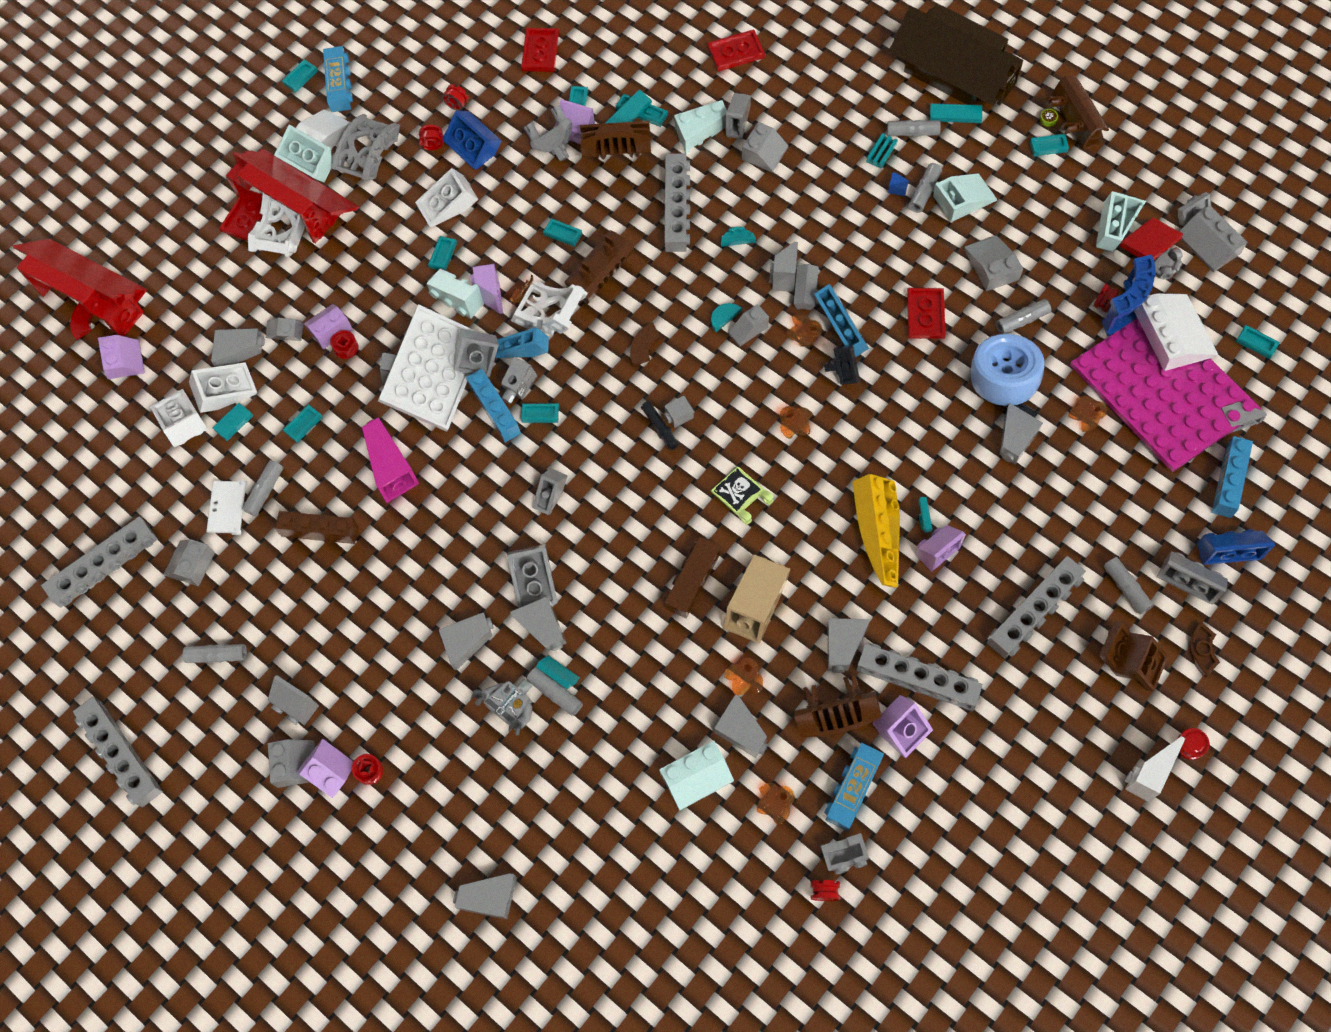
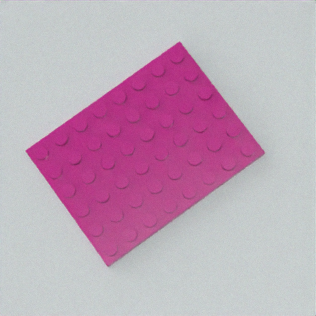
(1168, 410)

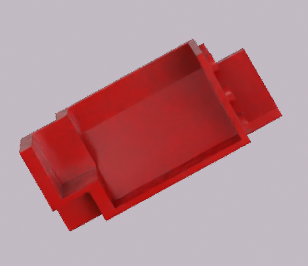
(292, 188)
(91, 284)

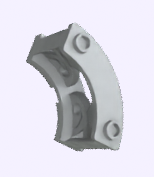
(358, 128)

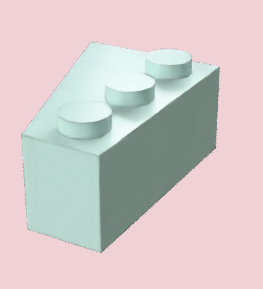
(699, 124)
(1116, 219)
(456, 293)

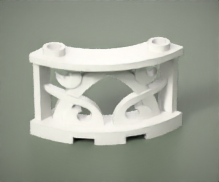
(259, 236)
(558, 321)

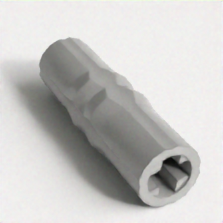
(913, 128)
(925, 187)
(1023, 316)
(262, 488)
(1128, 585)
(214, 653)
(554, 691)

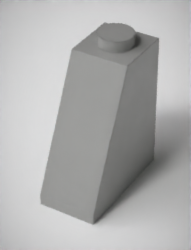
(737, 115)
(236, 346)
(1017, 433)
(541, 623)
(465, 638)
(844, 641)
(741, 728)
(487, 896)

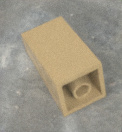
(756, 598)

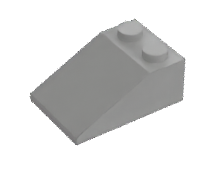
(994, 262)
(531, 575)

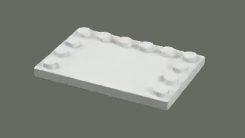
(423, 370)

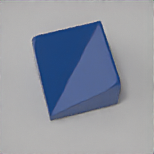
(898, 185)

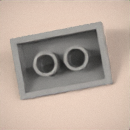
(1212, 239)
(1193, 578)

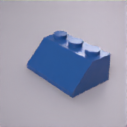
(471, 139)
(1234, 547)

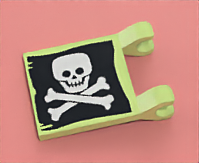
(739, 491)

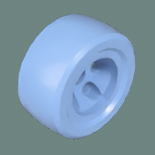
(1006, 381)

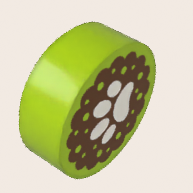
(1048, 117)

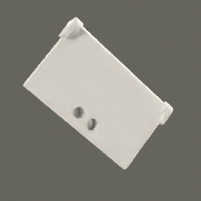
(227, 513)

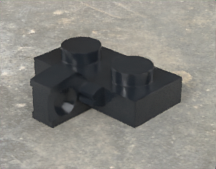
(844, 365)

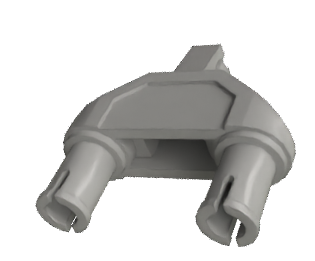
(555, 139)

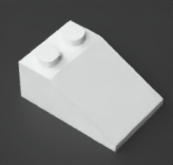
(324, 127)
(446, 198)
(221, 386)
(178, 418)
(1151, 776)

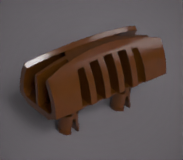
(1078, 112)
(615, 139)
(601, 264)
(838, 715)

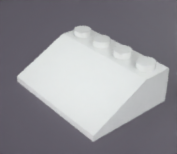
(1174, 330)

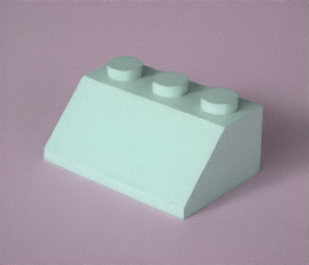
(305, 153)
(696, 775)

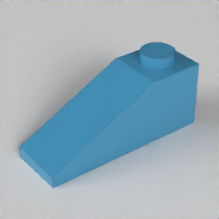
(523, 344)

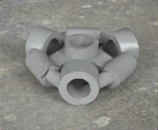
(1168, 264)

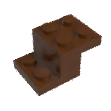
(1134, 656)

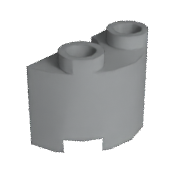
(845, 854)

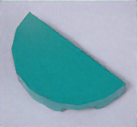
(737, 236)
(723, 315)
(924, 517)

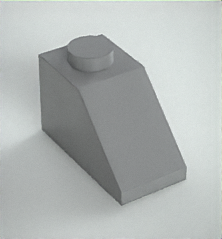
(749, 325)
(284, 329)
(1246, 418)
(549, 490)

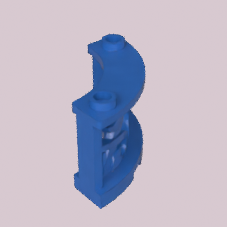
(1137, 289)

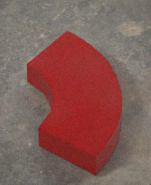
(80, 322)

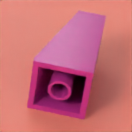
(390, 468)

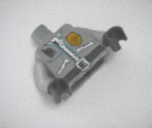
(508, 703)

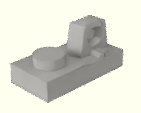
(1192, 207)

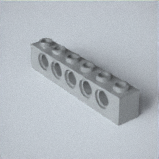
(676, 176)
(89, 563)
(1066, 570)
(926, 686)
(148, 787)

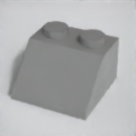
(764, 147)
(784, 269)
(475, 352)
(189, 562)
(291, 701)
(286, 759)

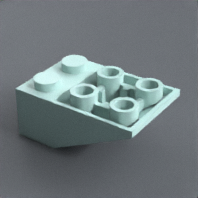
(962, 195)

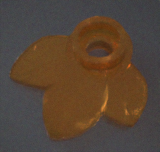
(517, 295)
(802, 332)
(1085, 412)
(797, 423)
(744, 680)
(772, 802)

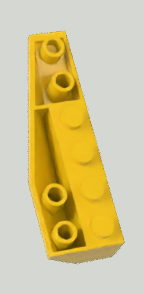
(879, 524)

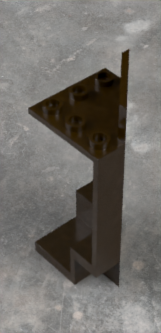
(956, 55)

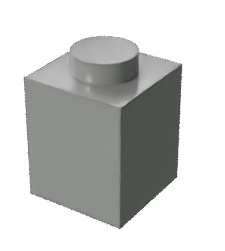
(678, 412)

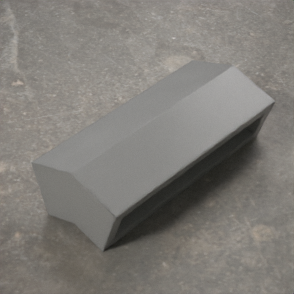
(805, 286)

